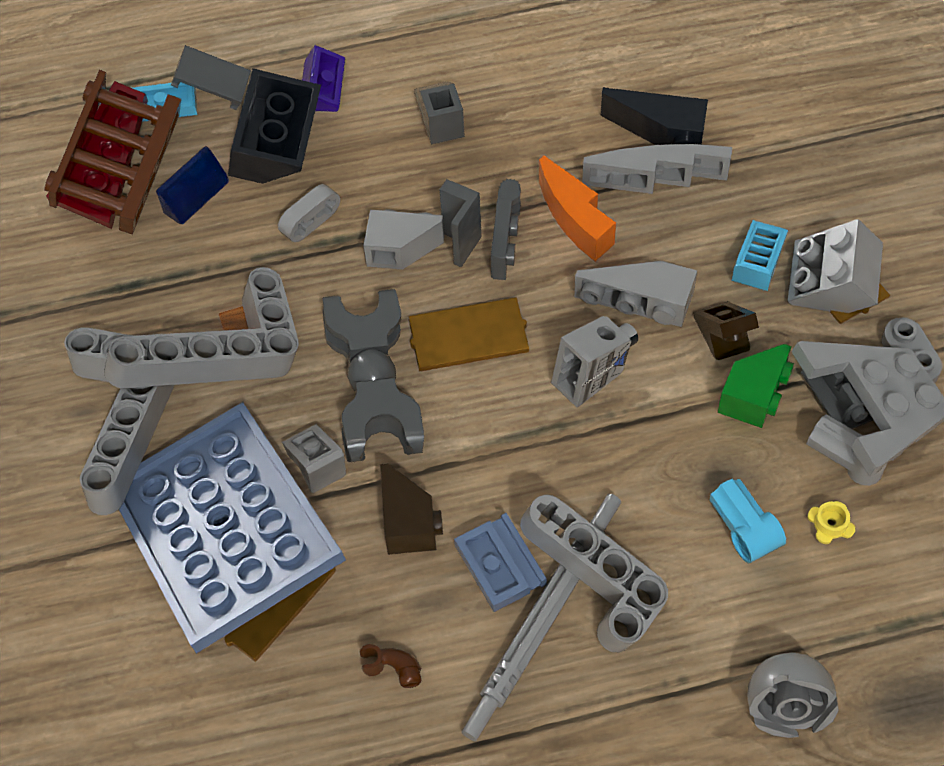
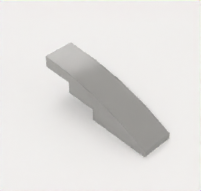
(641, 167)

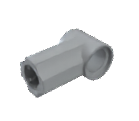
(835, 442)

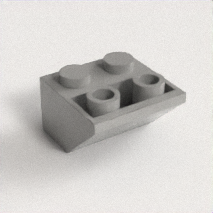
(837, 269)

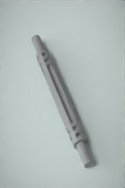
(532, 632)

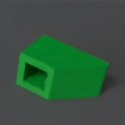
(753, 385)

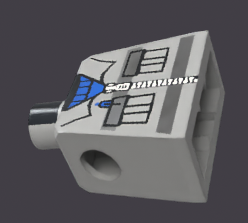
(591, 358)

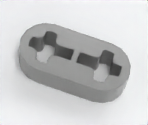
(309, 213)

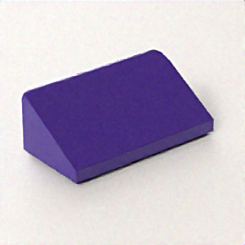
(327, 70)

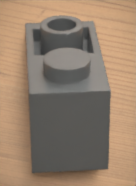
(441, 111)

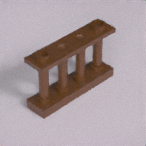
(138, 177)

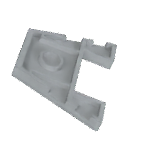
(891, 388)

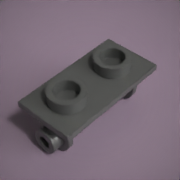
(839, 399)

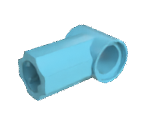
(751, 529)

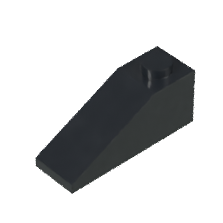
(655, 116)

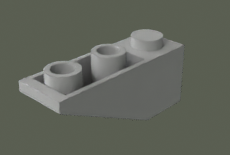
(644, 289)

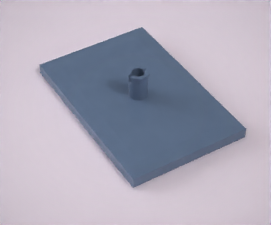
(225, 527)

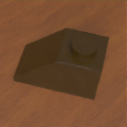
(407, 514)

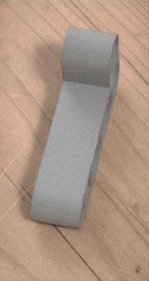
(589, 569)

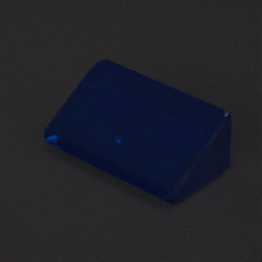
(192, 186)

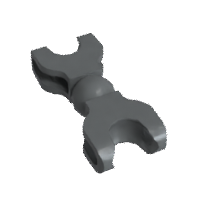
(372, 375)

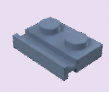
(500, 562)

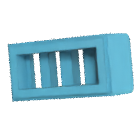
(753, 274)

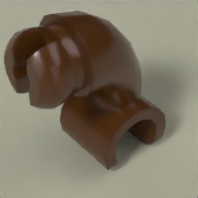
(403, 662)

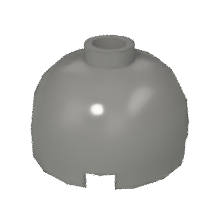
(791, 694)

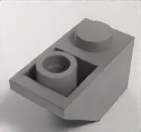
(400, 237)

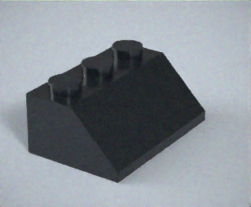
(273, 127)

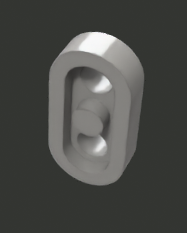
(916, 341)

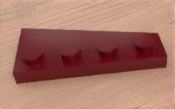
(107, 149)

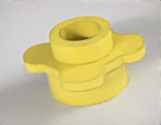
(831, 511)

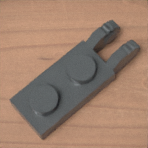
(505, 226)

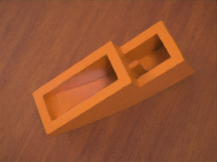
(576, 209)

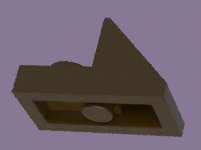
(726, 328)

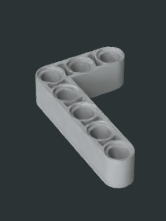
(213, 356)
(126, 429)

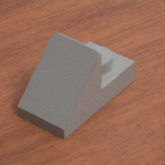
(317, 457)

